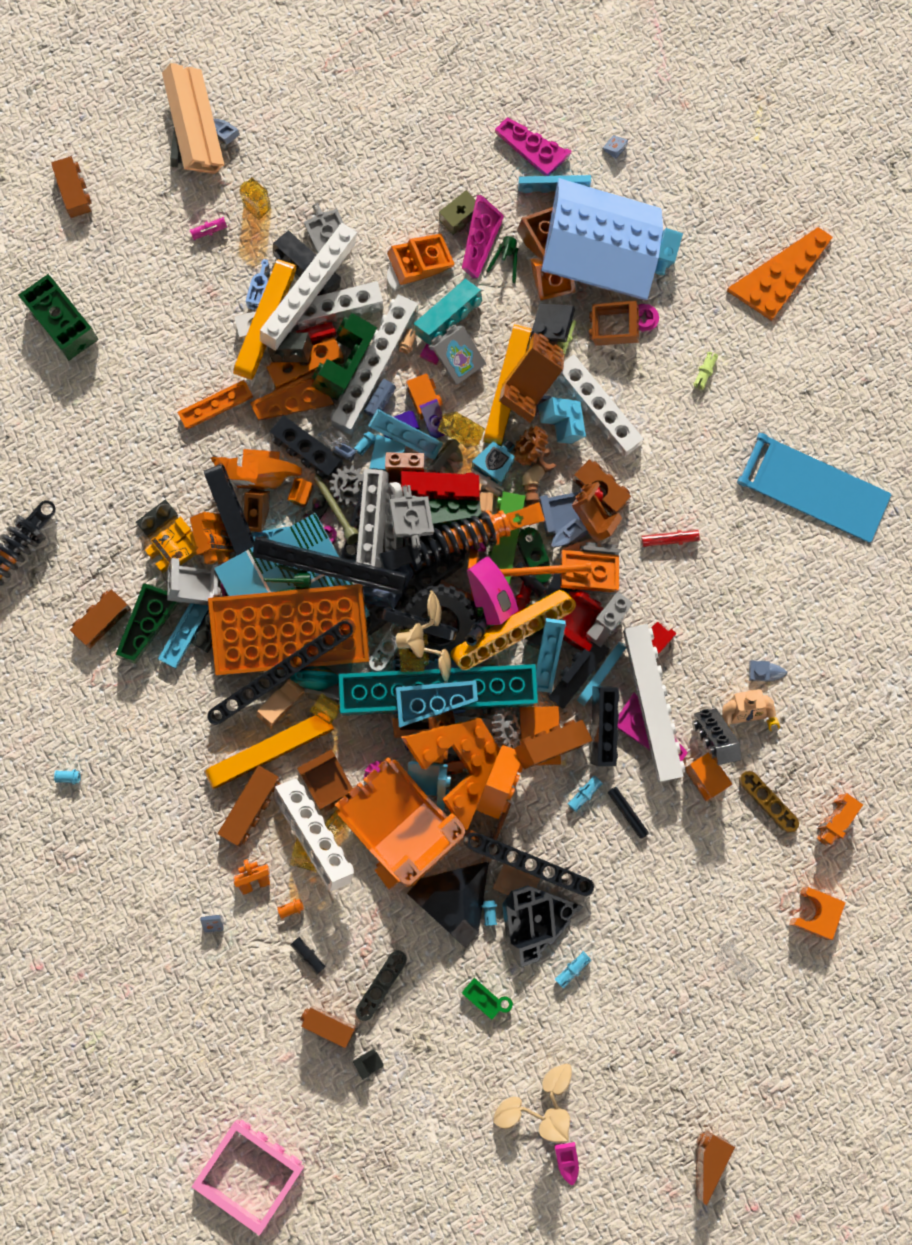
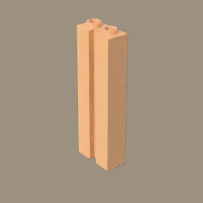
(192, 119)

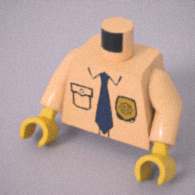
(750, 707)

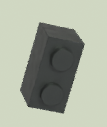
(294, 348)

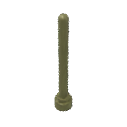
(350, 534)

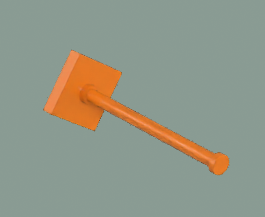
(474, 559)

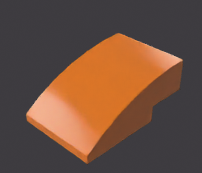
(420, 258)

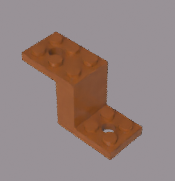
(532, 377)

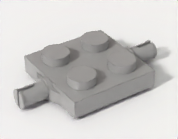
(322, 226)
(411, 516)

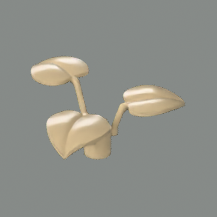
(414, 638)
(556, 1121)

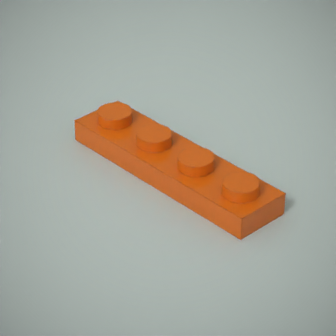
(215, 404)

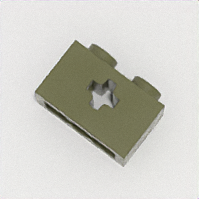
(458, 213)

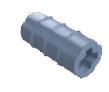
(380, 397)

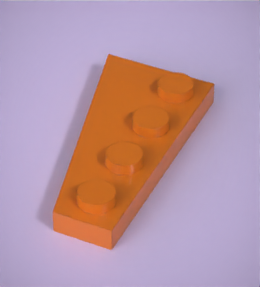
(291, 399)

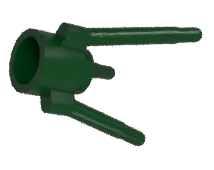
(508, 248)
(302, 580)

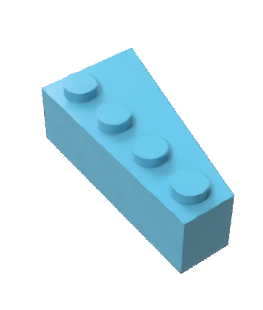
(426, 701)

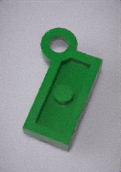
(484, 999)

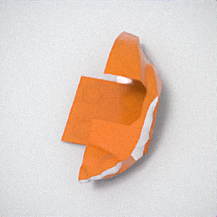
(259, 469)

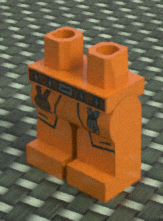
(211, 538)
(840, 819)

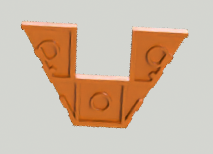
(476, 751)

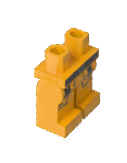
(173, 543)

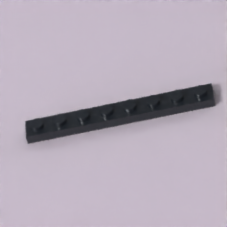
(329, 565)

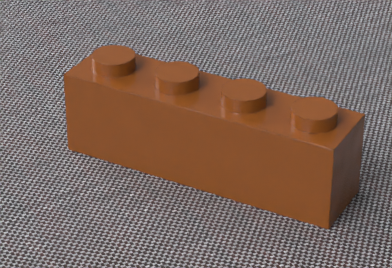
(552, 744)
(249, 806)

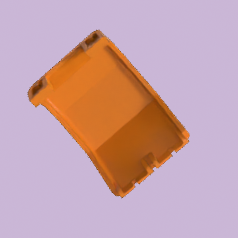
(399, 822)

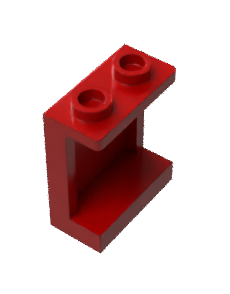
(581, 620)

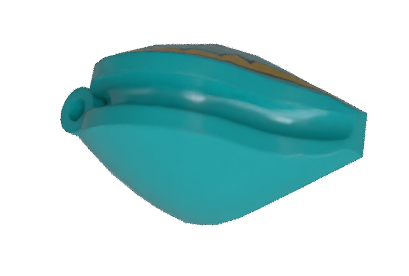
(315, 678)

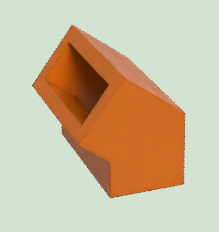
(300, 492)

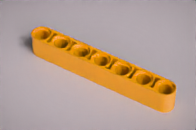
(274, 293)
(500, 413)
(513, 629)
(267, 751)

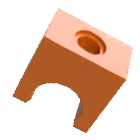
(708, 776)
(826, 916)

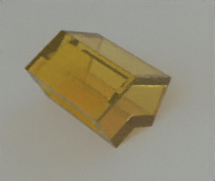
(325, 708)
(335, 824)

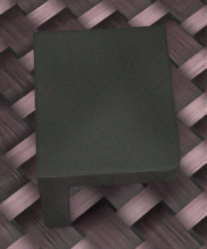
(368, 1063)

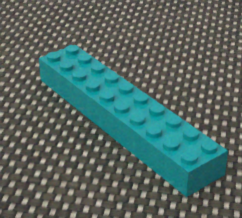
(496, 688)

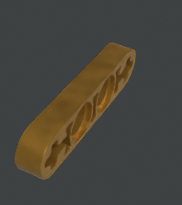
(771, 799)

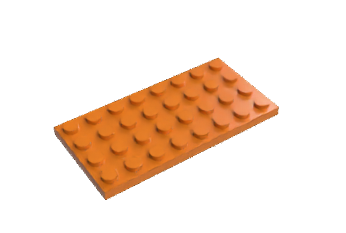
(268, 627)

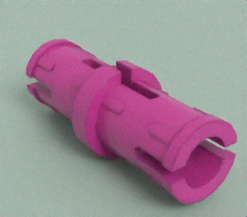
(196, 232)

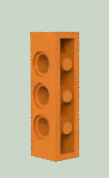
(327, 346)

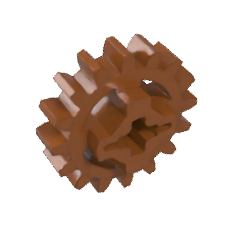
(530, 446)

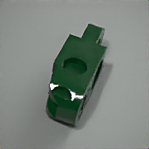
(534, 547)

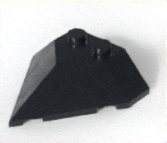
(454, 899)
(534, 921)

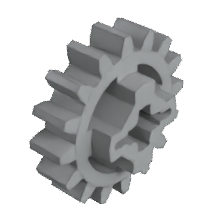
(344, 480)
(506, 727)

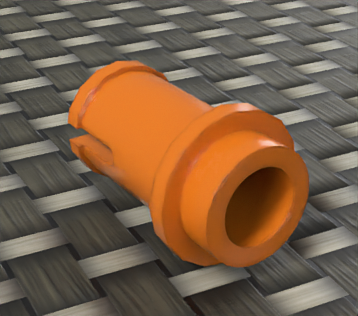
(290, 908)

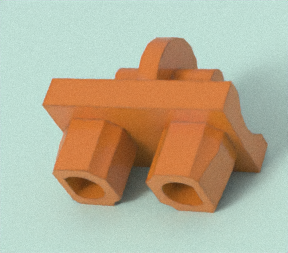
(243, 880)

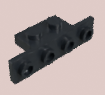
(577, 674)

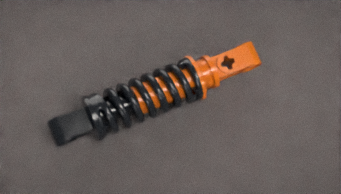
(484, 529)
(26, 532)

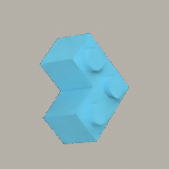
(565, 416)

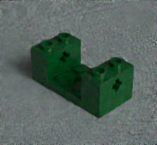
(69, 328)
(355, 335)

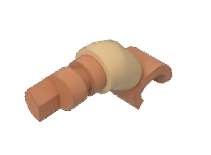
(532, 477)

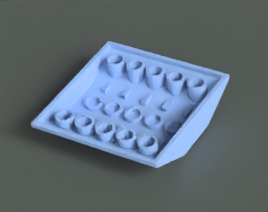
(603, 239)

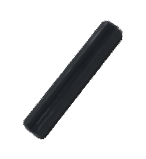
(628, 812)

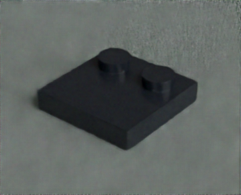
(553, 321)

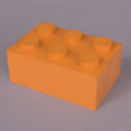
(500, 783)

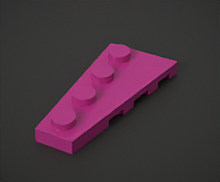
(539, 152)
(482, 233)

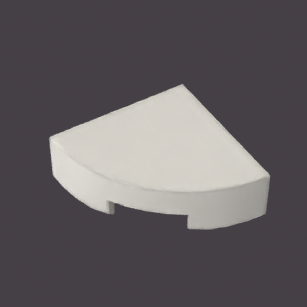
(392, 279)

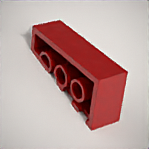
(442, 485)

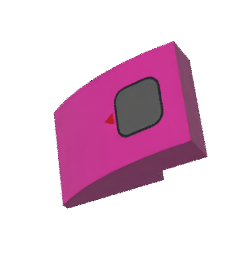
(491, 592)

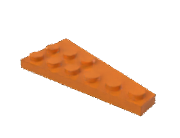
(775, 280)

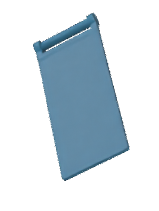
(816, 488)

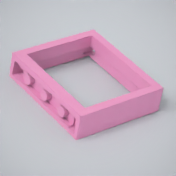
(228, 1204)

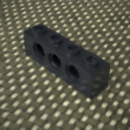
(286, 428)

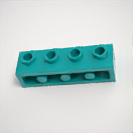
(448, 311)

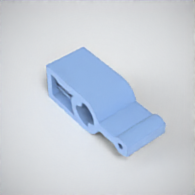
(255, 292)

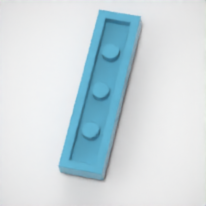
(548, 183)
(405, 434)
(183, 634)
(549, 654)

